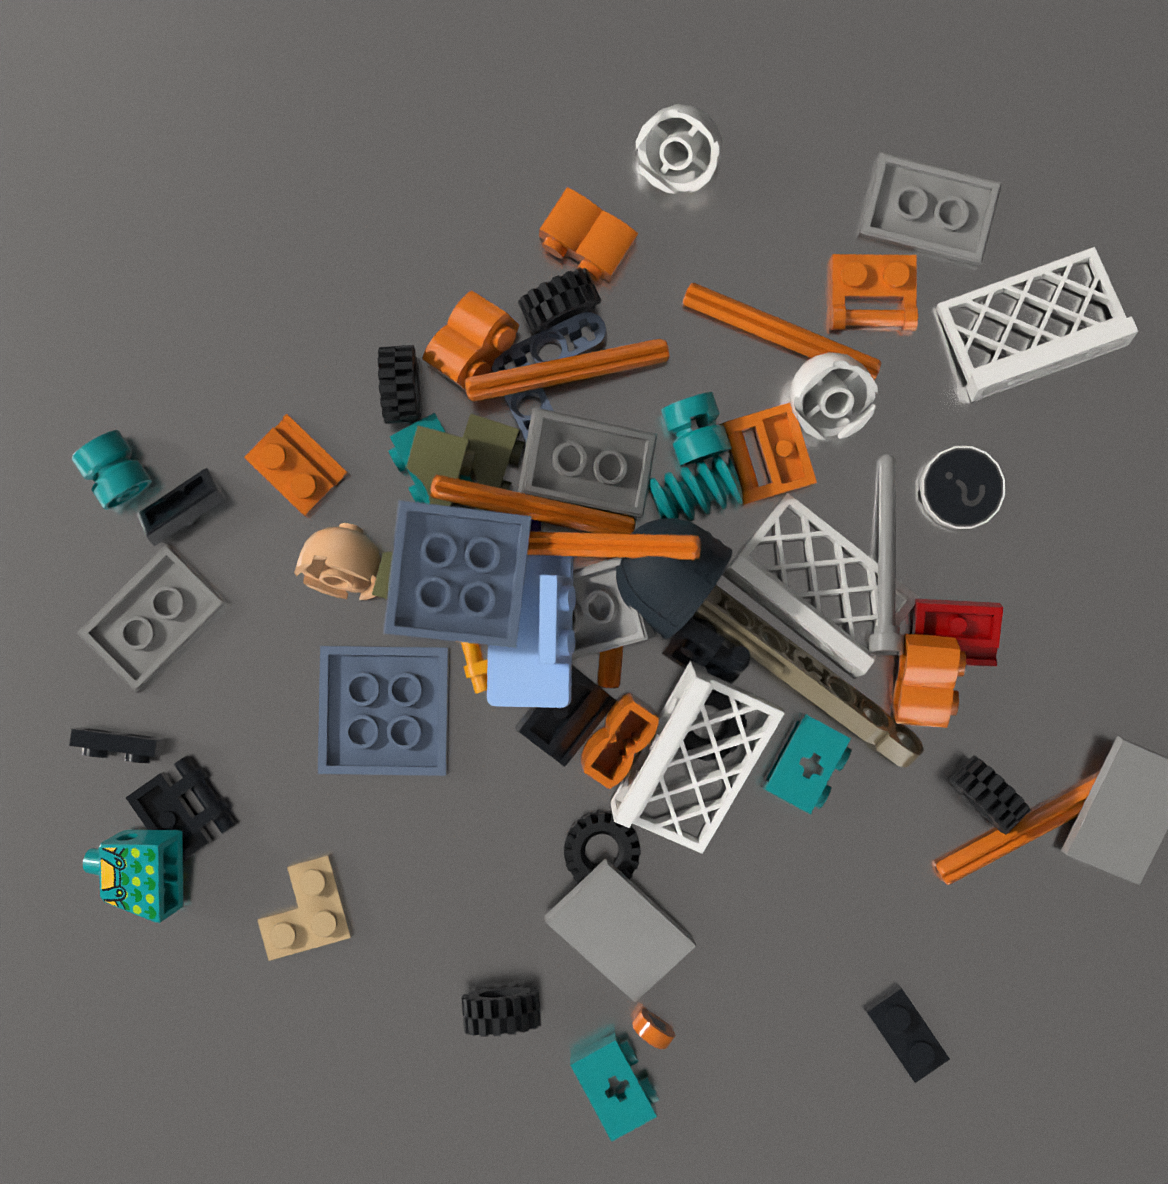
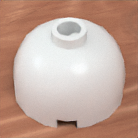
(679, 149)
(832, 395)

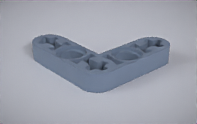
(533, 344)

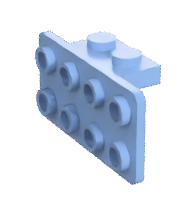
(541, 664)

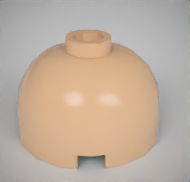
(340, 562)

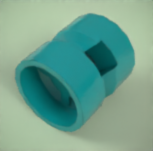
(700, 443)
(109, 465)

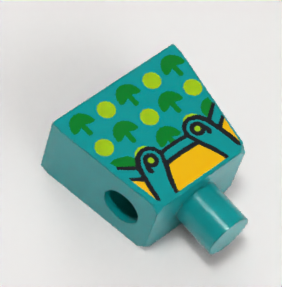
(140, 872)

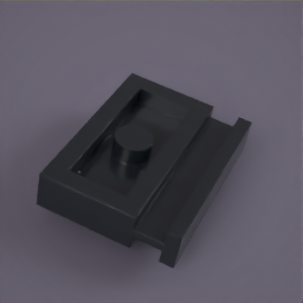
(564, 730)

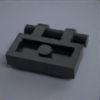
(701, 644)
(163, 808)

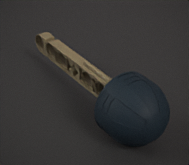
(675, 589)

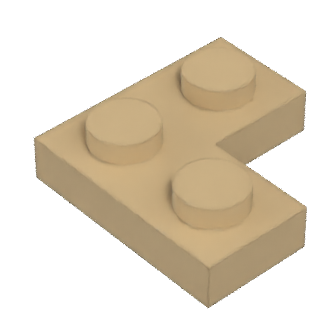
(319, 914)

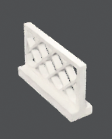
(1058, 351)
(793, 608)
(674, 723)

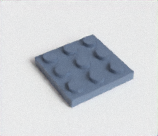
(456, 574)
(383, 710)

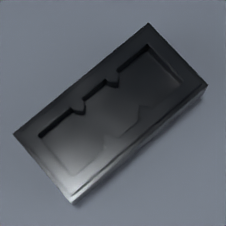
(180, 506)

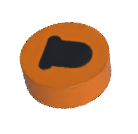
(653, 1029)

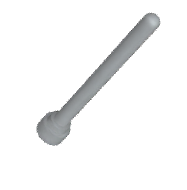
(887, 636)

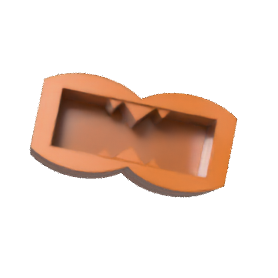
(587, 235)
(471, 339)
(927, 681)
(612, 748)

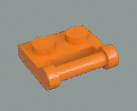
(873, 279)
(781, 449)

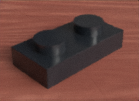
(135, 746)
(907, 1034)

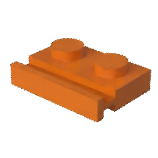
(296, 465)

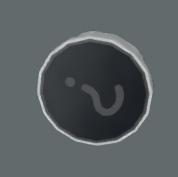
(962, 487)

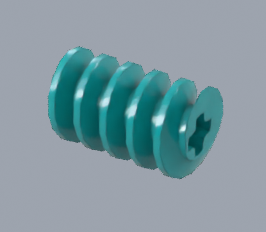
(696, 490)

